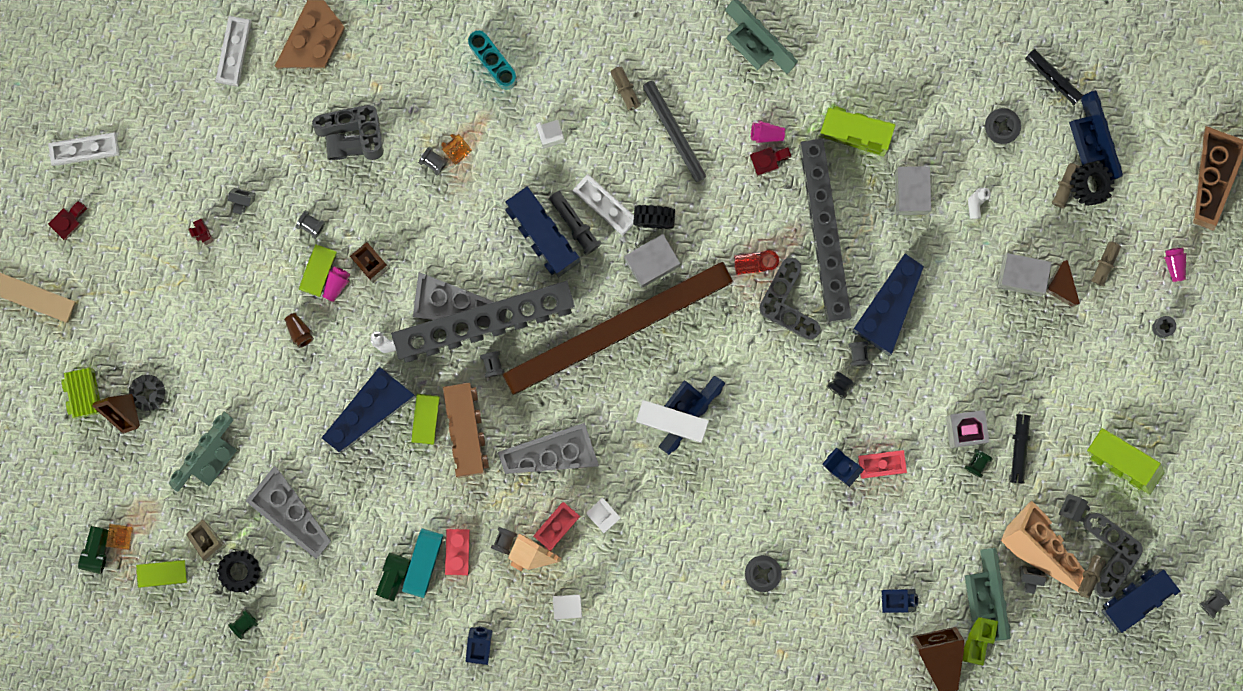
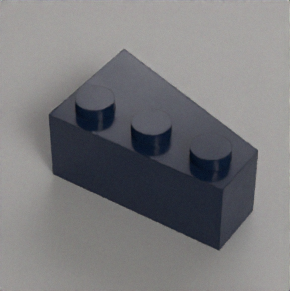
(1139, 599)

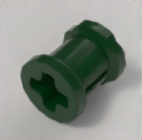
(978, 463)
(243, 624)

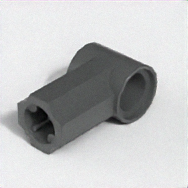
(340, 146)

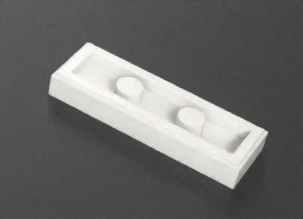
(233, 51)
(84, 149)
(604, 204)
(672, 421)

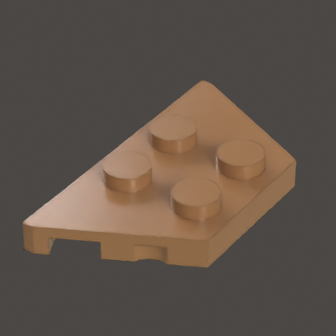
(312, 38)

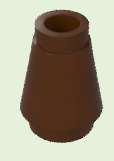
(298, 330)

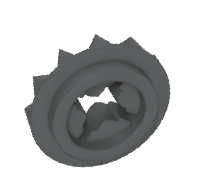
(1013, 123)
(156, 398)
(764, 562)

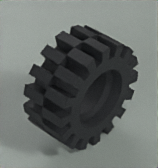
(1081, 184)
(654, 217)
(225, 567)

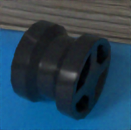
(840, 384)

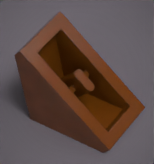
(369, 262)
(1063, 286)
(119, 412)

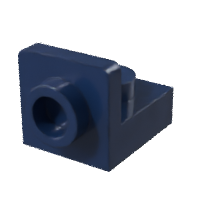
(842, 467)
(899, 600)
(478, 645)

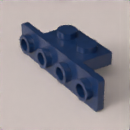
(1094, 138)
(692, 402)

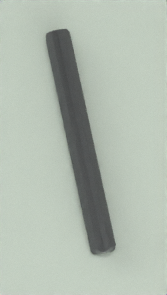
(674, 131)

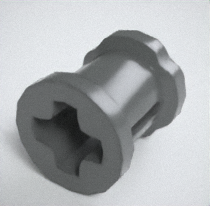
(433, 161)
(310, 224)
(1161, 333)
(859, 354)
(492, 364)
(503, 540)
(1215, 603)

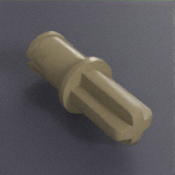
(625, 88)
(1064, 189)
(1106, 263)
(1091, 576)

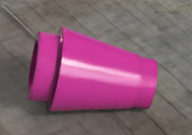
(766, 132)
(1176, 263)
(335, 283)

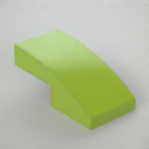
(317, 270)
(425, 419)
(161, 573)
(976, 644)

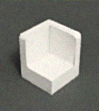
(550, 134)
(603, 515)
(567, 606)

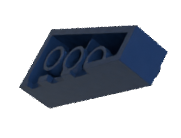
(369, 408)

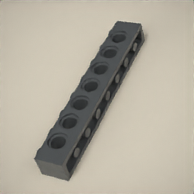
(825, 231)
(403, 338)

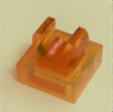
(456, 149)
(120, 536)

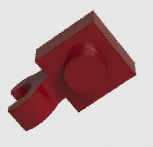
(766, 161)
(66, 222)
(201, 232)

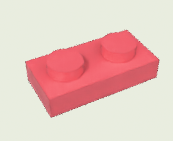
(882, 464)
(556, 526)
(457, 552)

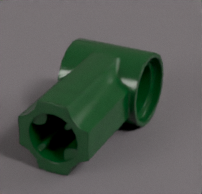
(93, 556)
(394, 571)

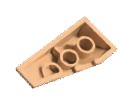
(1038, 545)
(530, 554)

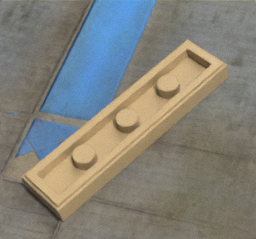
(36, 298)

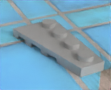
(439, 299)
(556, 451)
(284, 509)

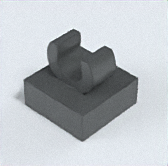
(241, 199)
(1074, 508)
(1032, 578)

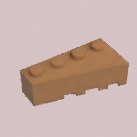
(1217, 171)
(465, 430)

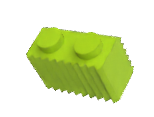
(81, 391)

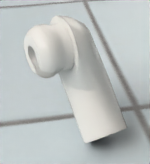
(976, 200)
(382, 343)

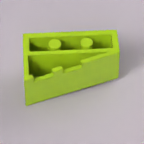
(857, 131)
(1126, 461)

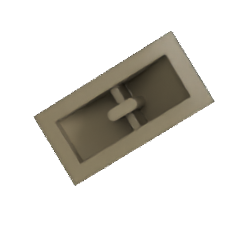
(205, 541)

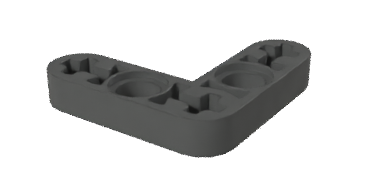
(357, 122)
(782, 309)
(1120, 554)

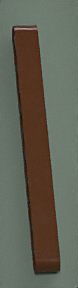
(617, 328)

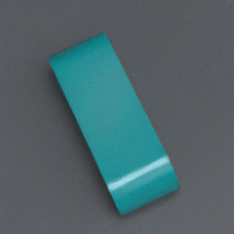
(487, 50)
(422, 563)

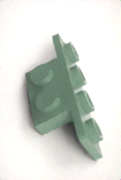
(756, 41)
(208, 457)
(987, 594)

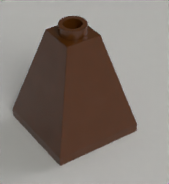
(942, 656)

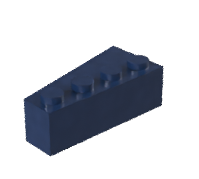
(542, 232)
(888, 309)

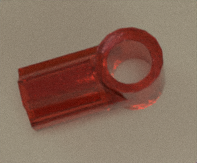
(753, 262)

